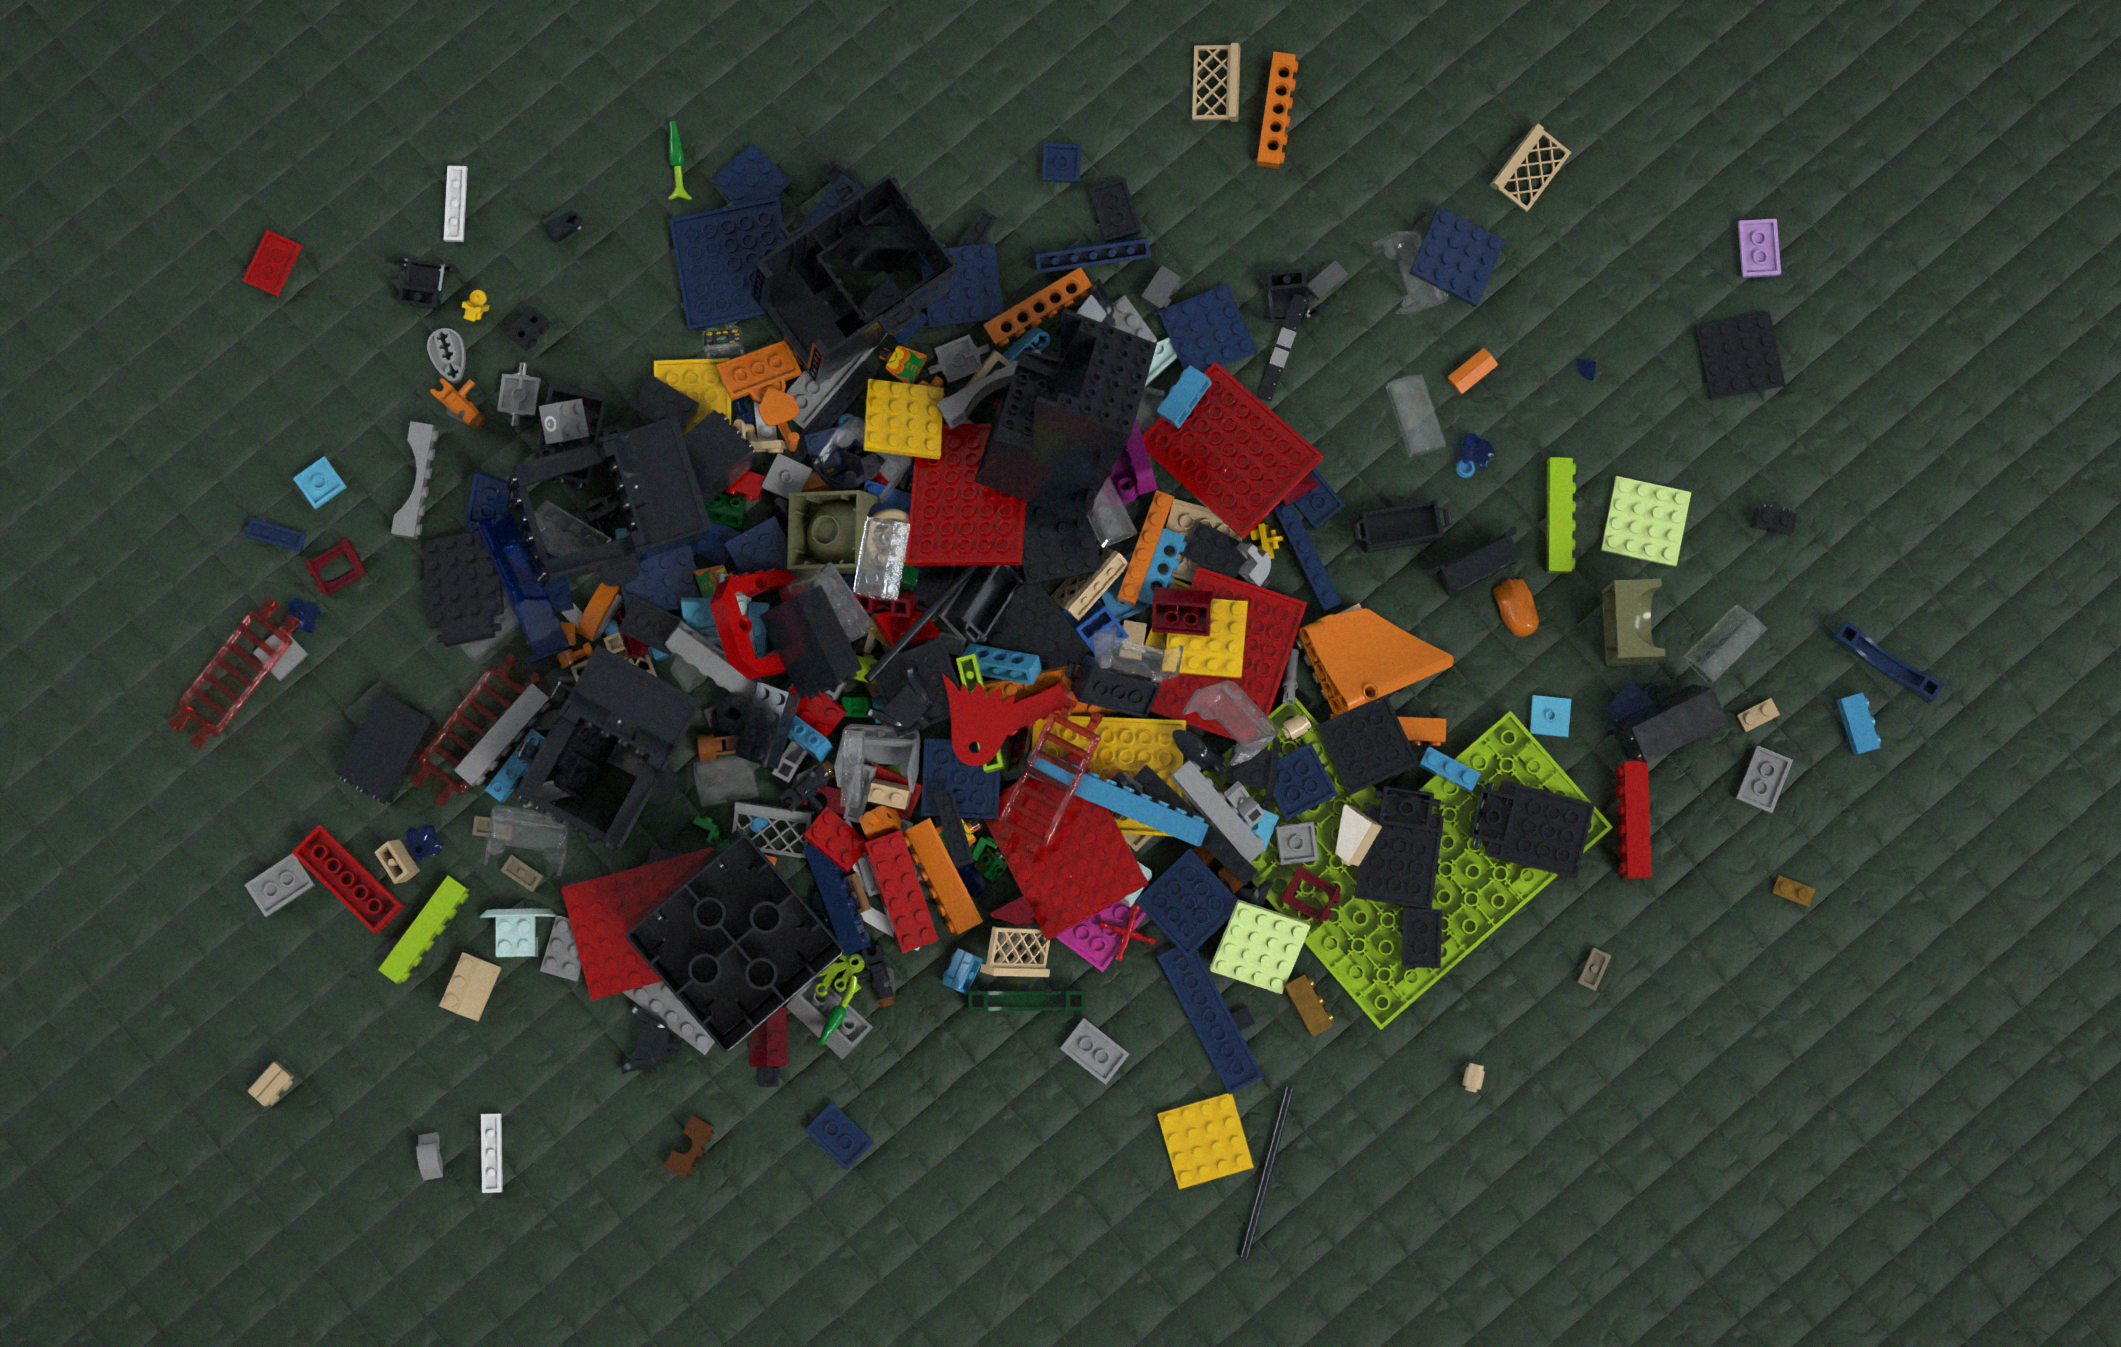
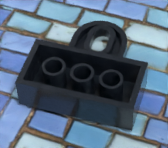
(762, 724)

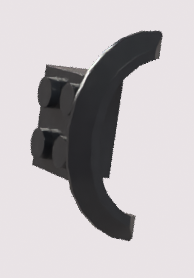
(422, 282)
(1280, 292)
(857, 468)
(1258, 772)

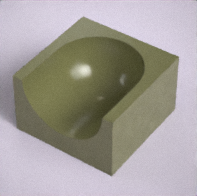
(826, 529)
(1629, 623)

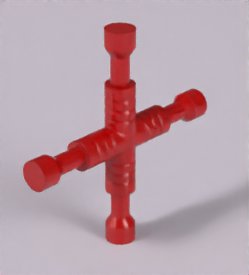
(1127, 932)

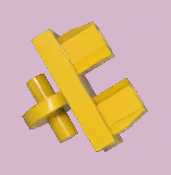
(475, 306)
(1263, 533)

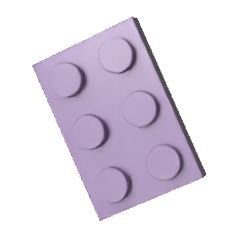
(1759, 248)

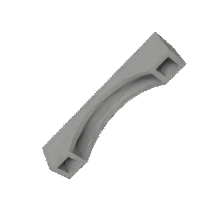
(959, 406)
(408, 518)
(795, 755)

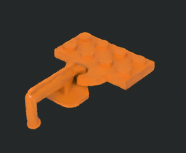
(763, 378)

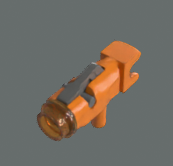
(458, 406)

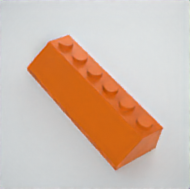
(941, 877)

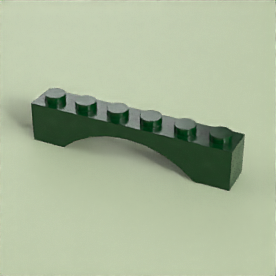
(1026, 1001)

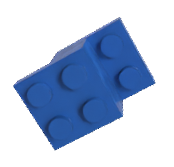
(1094, 621)

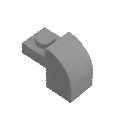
(1256, 565)
(1244, 803)
(428, 1156)

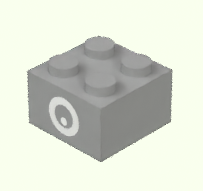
(563, 421)

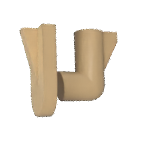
(746, 430)

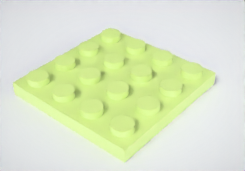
(1646, 521)
(1259, 946)

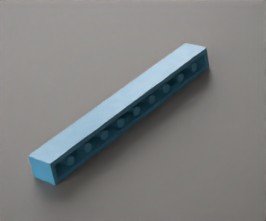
(1129, 804)

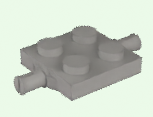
(958, 359)
(519, 394)

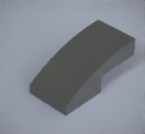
(1326, 280)

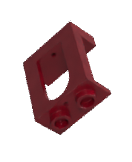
(315, 566)
(1316, 914)

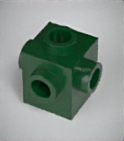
(991, 864)

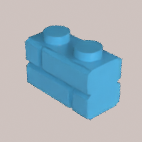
(961, 971)

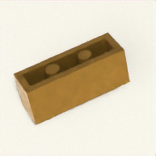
(1309, 1005)

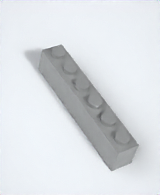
(709, 660)
(503, 735)
(1216, 810)

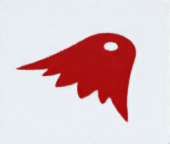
(981, 720)

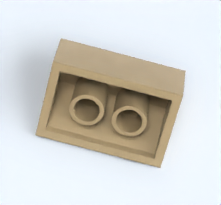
(470, 986)

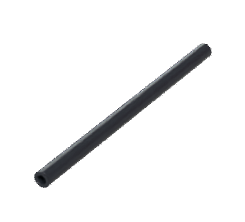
(920, 623)
(1266, 1172)

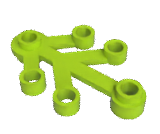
(833, 970)

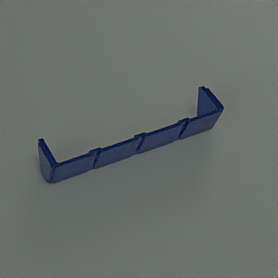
(520, 583)

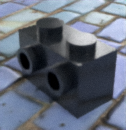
(528, 328)
(1774, 520)

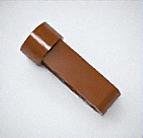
(712, 746)

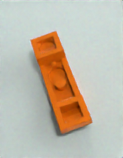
(597, 610)

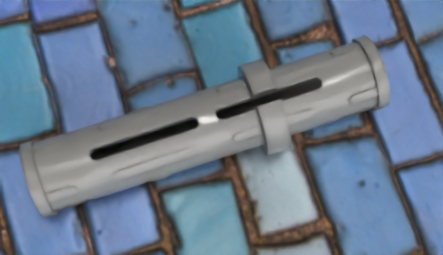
(1290, 684)

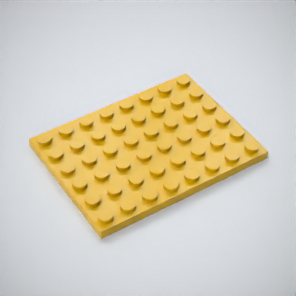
(1129, 746)

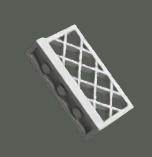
(774, 812)

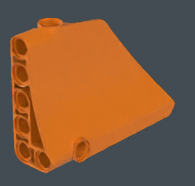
(1367, 653)

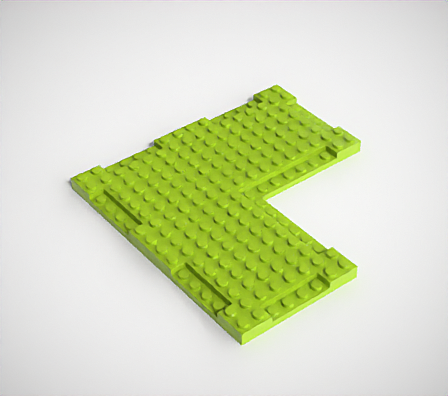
(1474, 891)

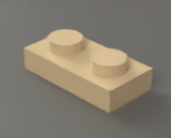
(1757, 715)

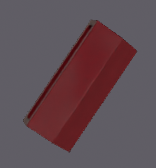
(633, 647)

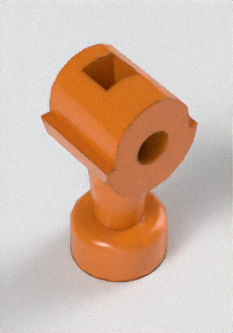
(568, 657)

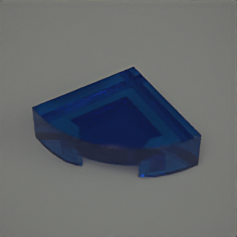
(1586, 368)

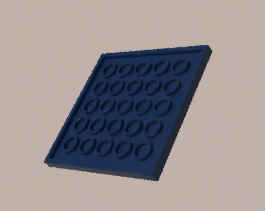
(719, 256)

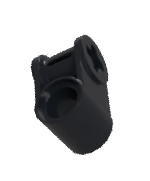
(562, 226)

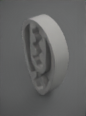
(456, 347)

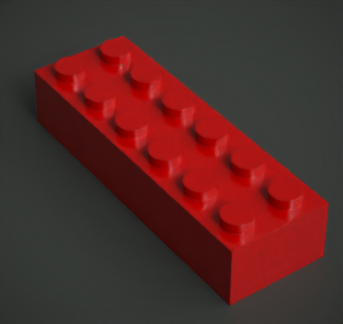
(1634, 820)
(348, 879)
(900, 891)

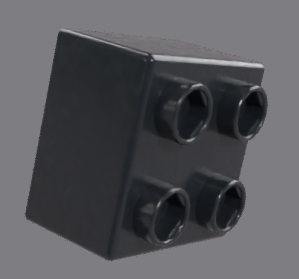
(732, 940)

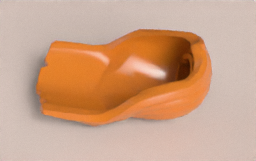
(1517, 607)

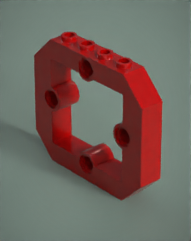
(734, 626)

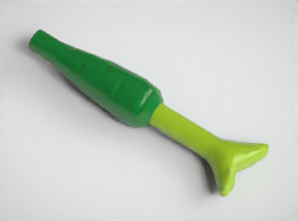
(676, 160)
(838, 1012)

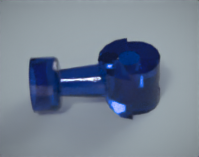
(743, 413)

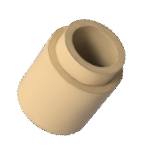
(1296, 727)
(1473, 1077)

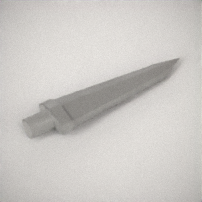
(616, 606)

